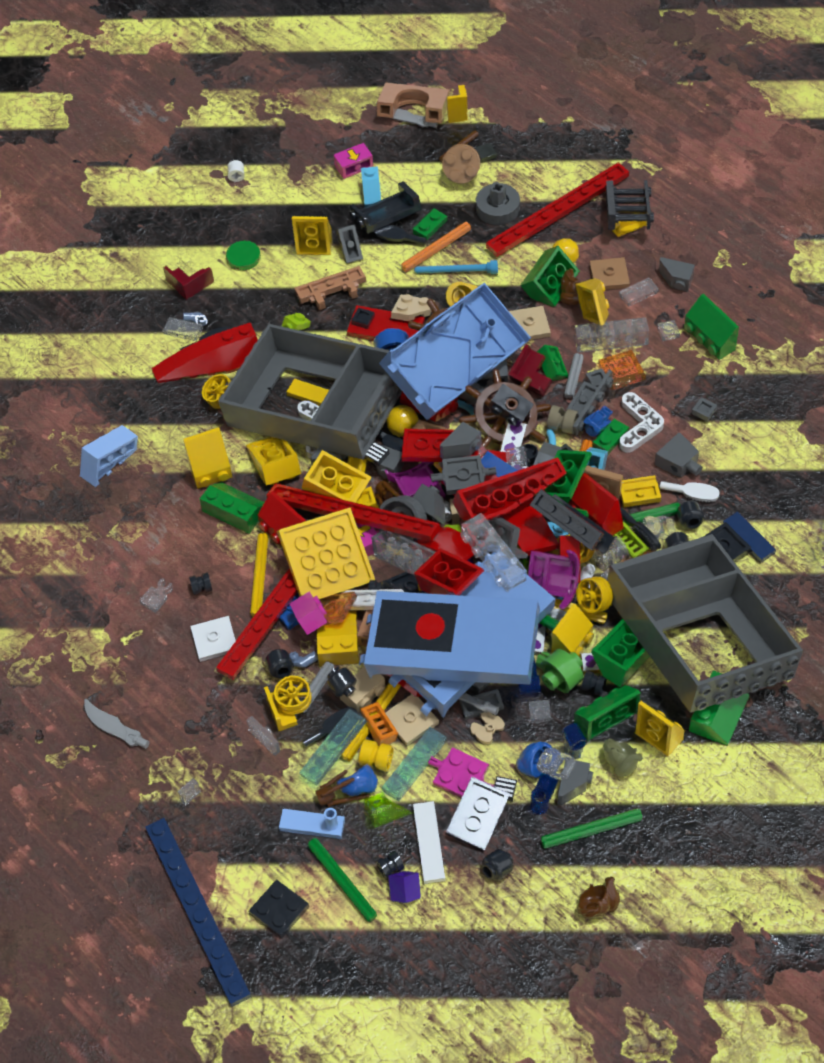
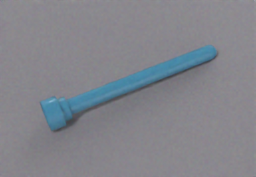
(490, 267)

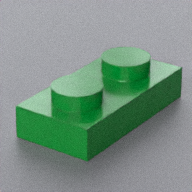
(430, 224)
(610, 436)

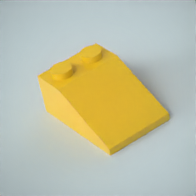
(312, 235)
(592, 300)
(207, 458)
(274, 460)
(335, 478)
(339, 642)
(658, 729)

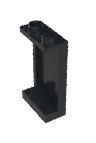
(387, 210)

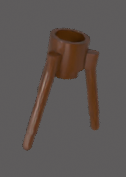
(384, 491)
(327, 792)

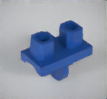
(597, 421)

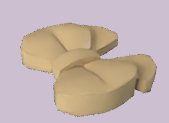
(484, 733)

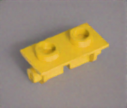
(625, 227)

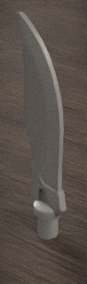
(405, 116)
(485, 706)
(113, 726)

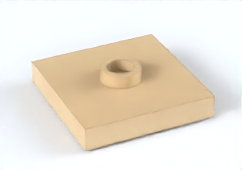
(533, 321)
(410, 720)

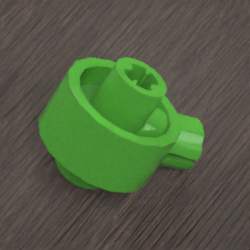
(560, 670)

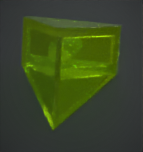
(384, 810)

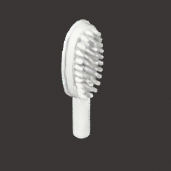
(693, 490)

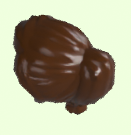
(569, 292)
(599, 899)

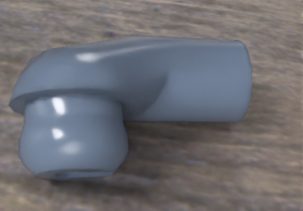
(196, 317)
(303, 662)

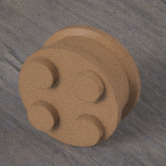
(461, 163)

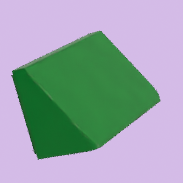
(553, 364)

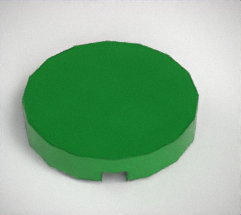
(243, 255)

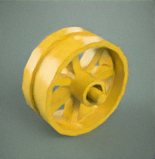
(216, 387)
(594, 594)
(293, 695)

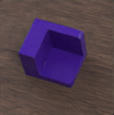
(404, 886)

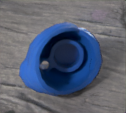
(529, 758)
(364, 782)

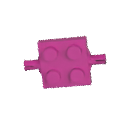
(457, 771)

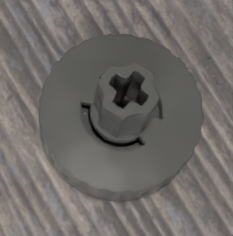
(498, 195)
(407, 506)

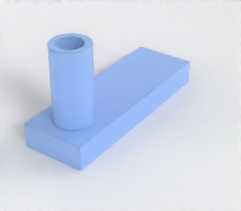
(312, 823)

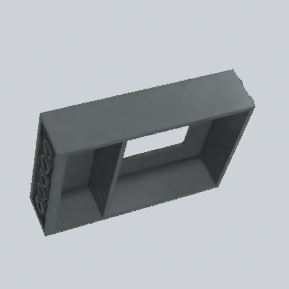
(350, 411)
(693, 584)

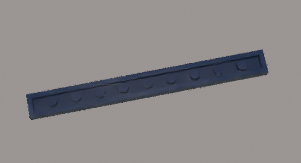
(198, 912)

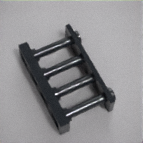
(613, 209)
(572, 521)

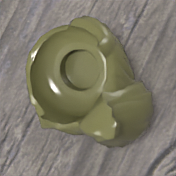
(621, 757)

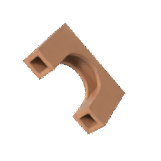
(396, 95)

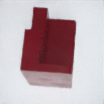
(188, 285)
(526, 365)

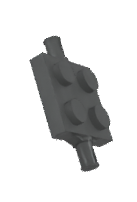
(462, 473)

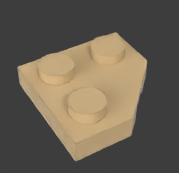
(408, 307)

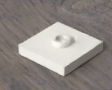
(213, 638)

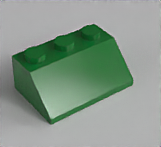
(545, 277)
(712, 327)
(574, 465)
(231, 506)
(619, 654)
(607, 711)
(718, 720)

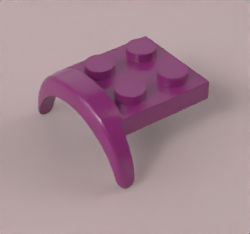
(410, 480)
(556, 574)

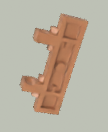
(318, 289)

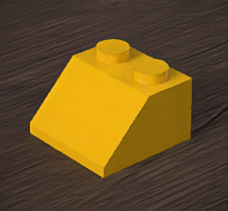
(572, 632)

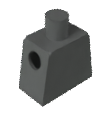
(678, 457)

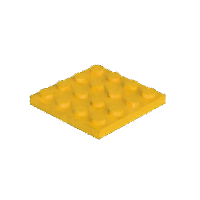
(326, 554)

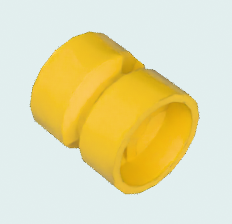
(376, 755)

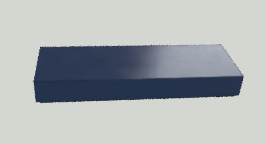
(760, 547)

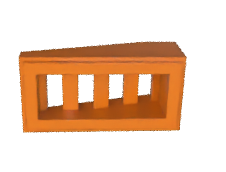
(388, 733)

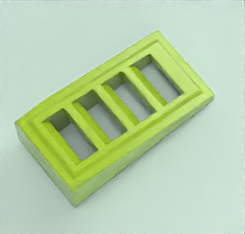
(633, 538)

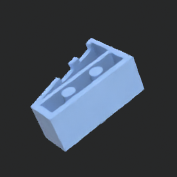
(105, 453)

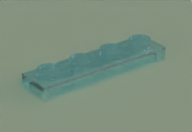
(333, 747)
(414, 764)

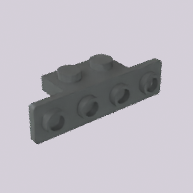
(587, 399)
(509, 534)

